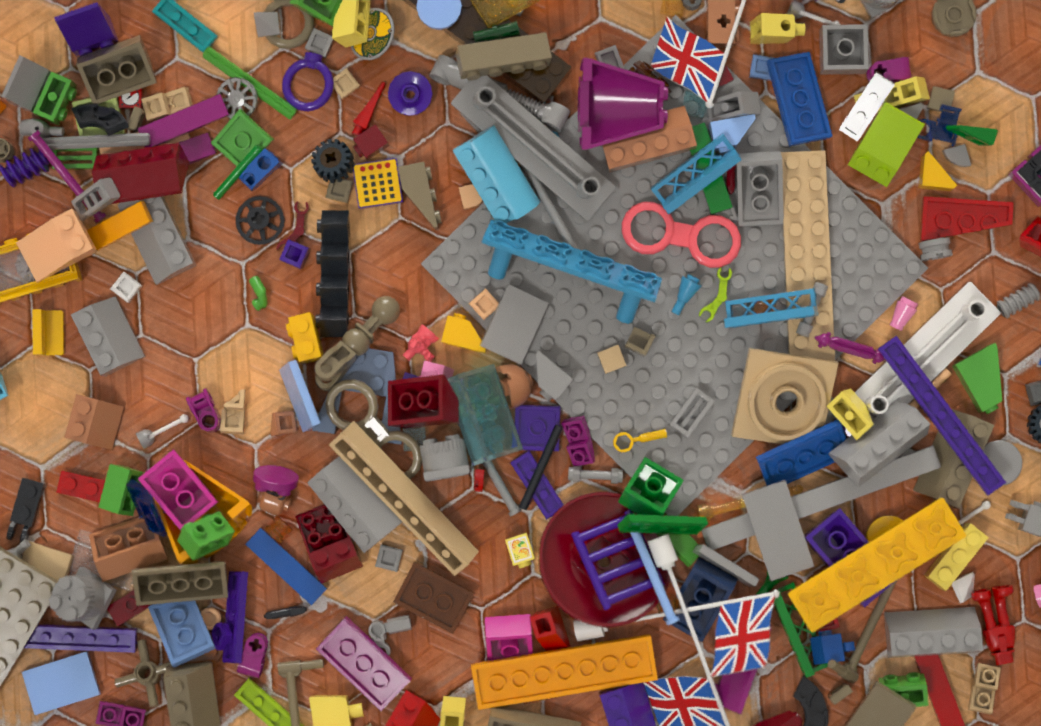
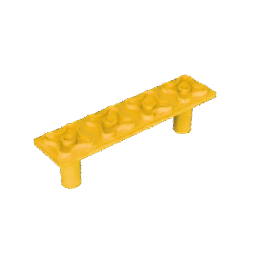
(876, 564)

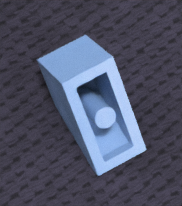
(732, 128)

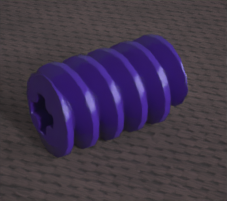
(24, 167)

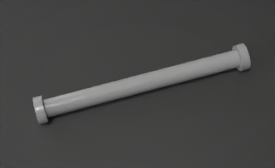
(502, 489)

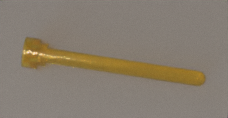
(709, 511)

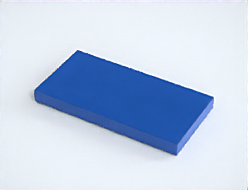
(799, 99)
(801, 455)

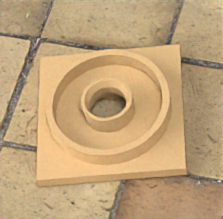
(768, 376)

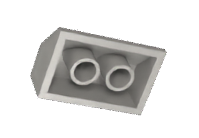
(108, 336)

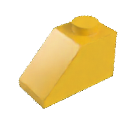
(461, 334)

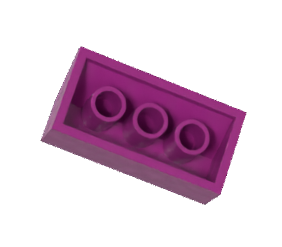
(734, 689)

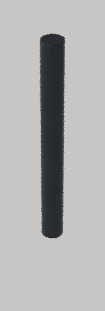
(540, 468)

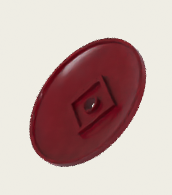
(567, 577)

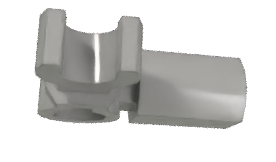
(394, 625)

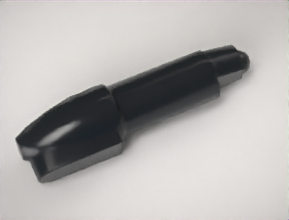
(285, 612)

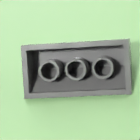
(161, 242)
(883, 443)
(354, 504)
(932, 632)

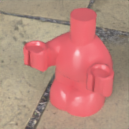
(419, 344)

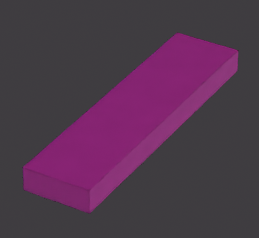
(185, 120)

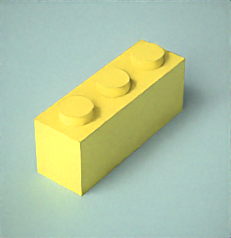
(955, 558)

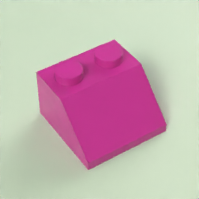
(508, 636)

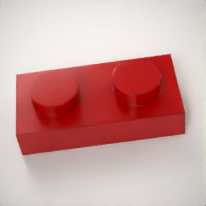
(80, 486)

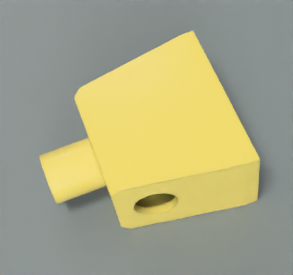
(775, 28)
(334, 710)

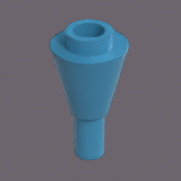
(687, 289)

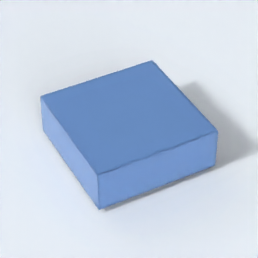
(759, 67)

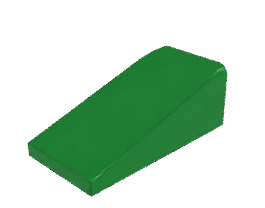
(976, 135)

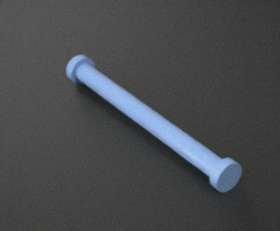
(655, 580)

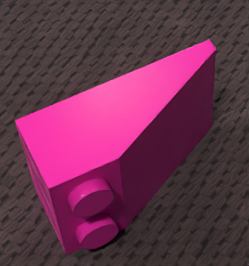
(178, 489)

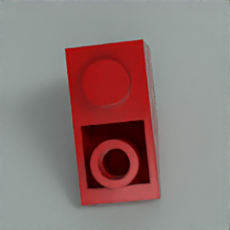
(550, 629)

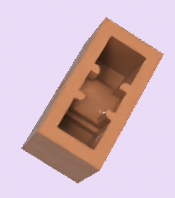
(715, 12)

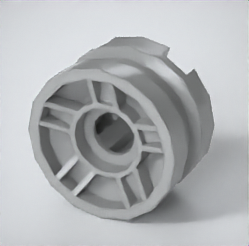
(935, 249)

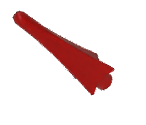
(363, 120)

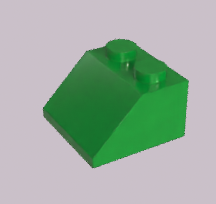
(650, 489)

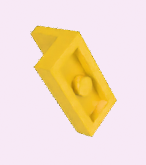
(48, 332)

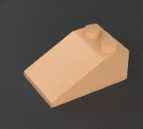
(56, 245)

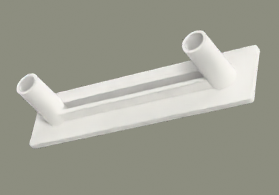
(932, 347)

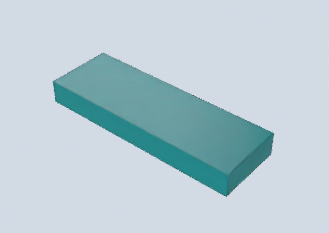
(185, 24)

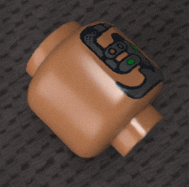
(273, 502)

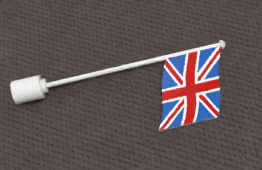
(691, 59)
(741, 632)
(683, 698)

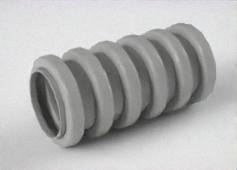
(1017, 301)

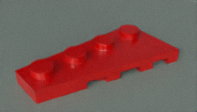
(956, 216)

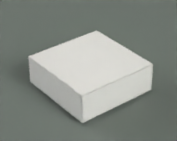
(126, 287)

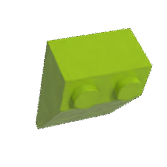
(885, 144)

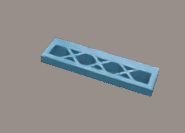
(702, 179)
(767, 316)

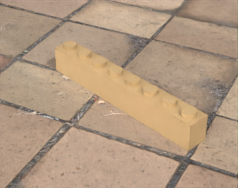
(404, 498)

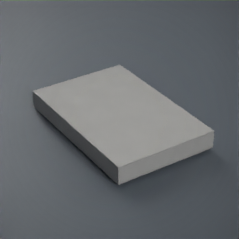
(514, 324)

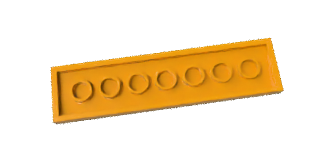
(564, 671)

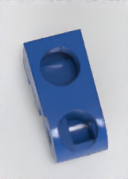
(260, 169)

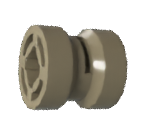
(9, 153)

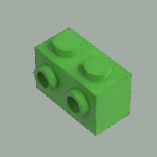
(55, 98)
(116, 491)
(205, 535)
(909, 686)

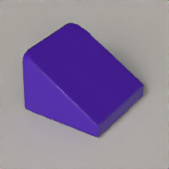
(294, 254)

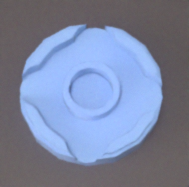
(439, 13)

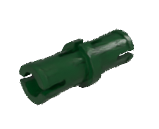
(497, 32)

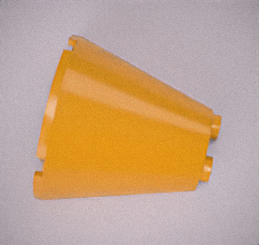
(230, 505)

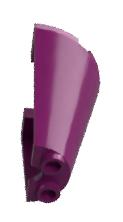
(617, 104)

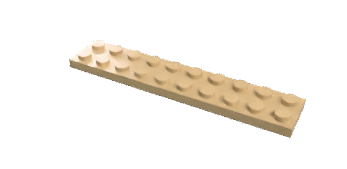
(807, 246)

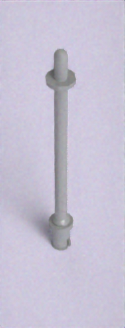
(548, 204)

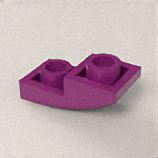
(580, 442)
(119, 715)

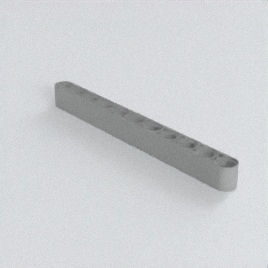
(829, 495)

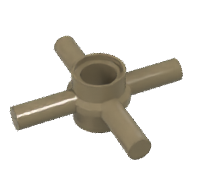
(139, 674)

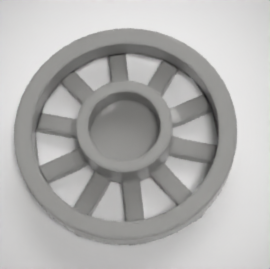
(238, 98)

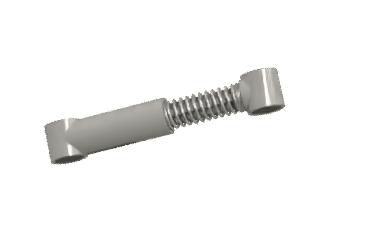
(551, 115)

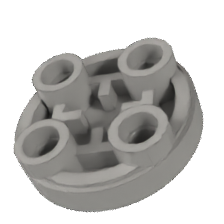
(1005, 459)

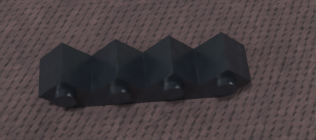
(334, 273)

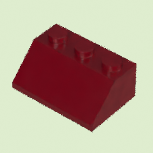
(422, 402)

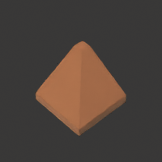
(283, 423)

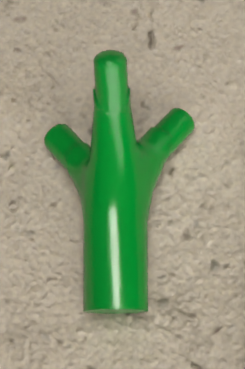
(768, 584)

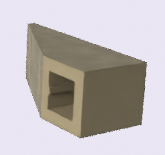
(416, 187)

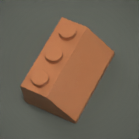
(126, 548)

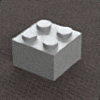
(843, 49)

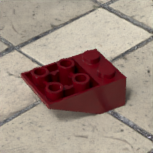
(327, 544)

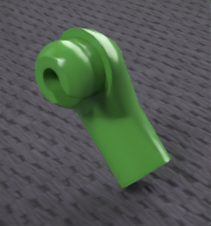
(260, 291)

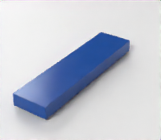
(286, 566)

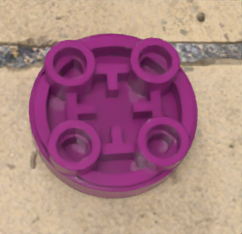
(275, 479)

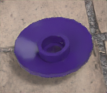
(405, 83)

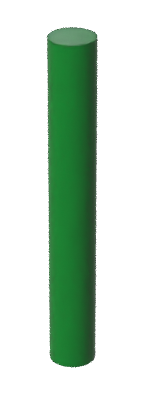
(232, 178)

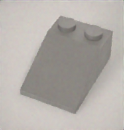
(760, 188)

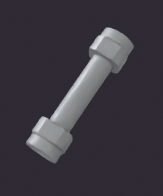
(804, 327)
(614, 475)

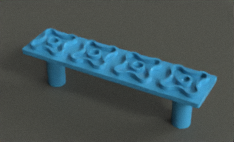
(581, 263)

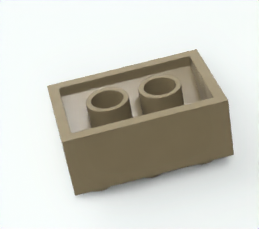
(116, 70)
(192, 695)

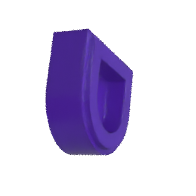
(221, 635)

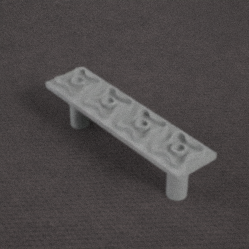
(534, 146)

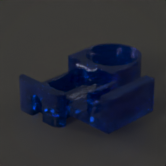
(939, 131)

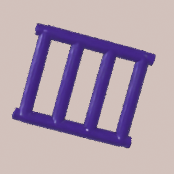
(596, 579)

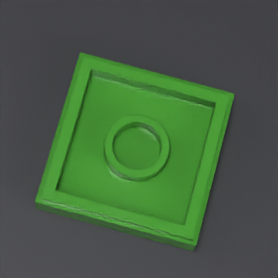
(240, 137)

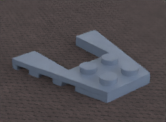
(373, 369)

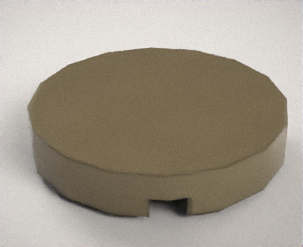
(953, 17)

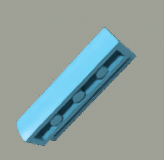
(496, 176)

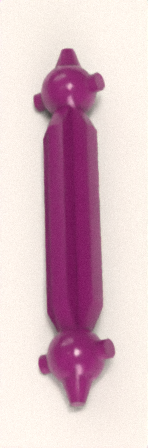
(849, 347)

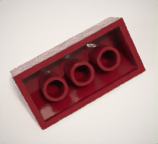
(144, 171)

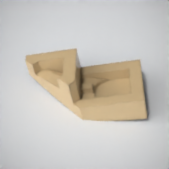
(234, 415)

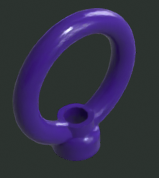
(310, 61)

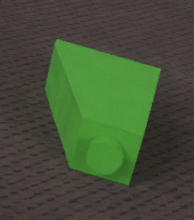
(981, 378)

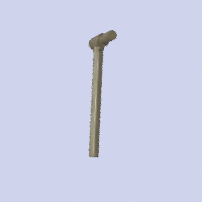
(848, 670)
(289, 671)

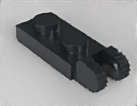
(25, 507)

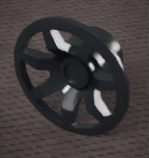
(259, 220)

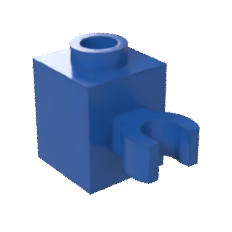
(829, 647)

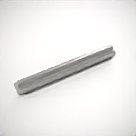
(98, 141)

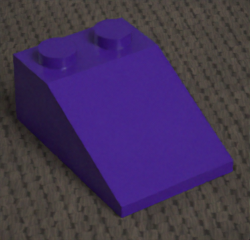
(87, 29)

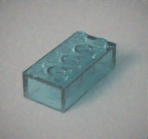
(484, 415)

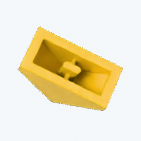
(933, 175)

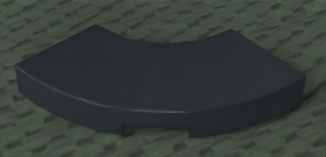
(98, 116)
(812, 702)

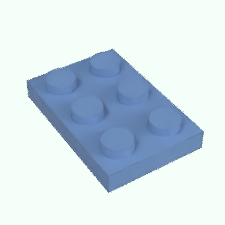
(181, 630)

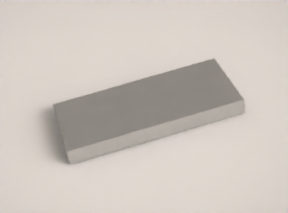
(778, 530)

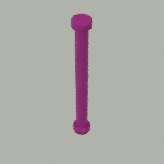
(63, 172)

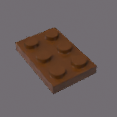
(433, 597)

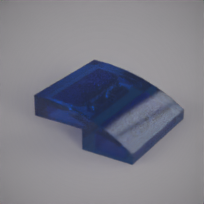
(146, 507)

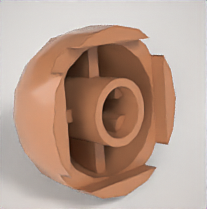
(515, 384)

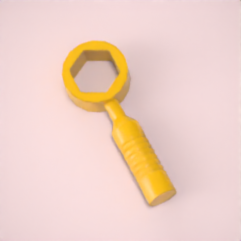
(645, 437)

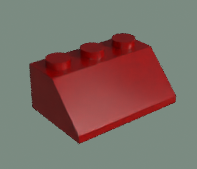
(413, 712)

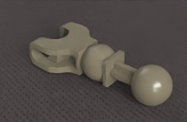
(354, 343)

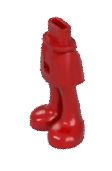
(998, 637)

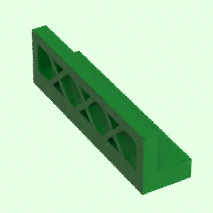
(793, 635)

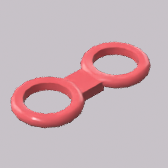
(681, 234)

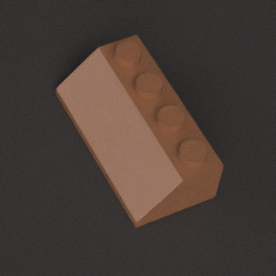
(668, 141)

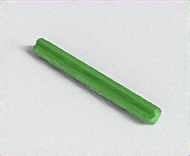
(262, 91)

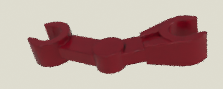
(299, 229)

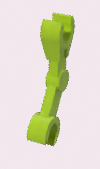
(721, 297)

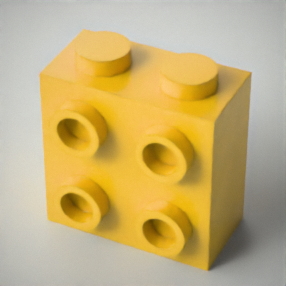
(306, 338)

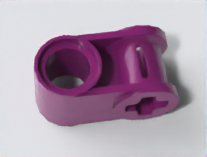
(894, 69)
(203, 407)
(253, 658)

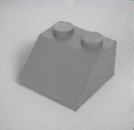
(25, 84)

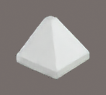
(964, 586)

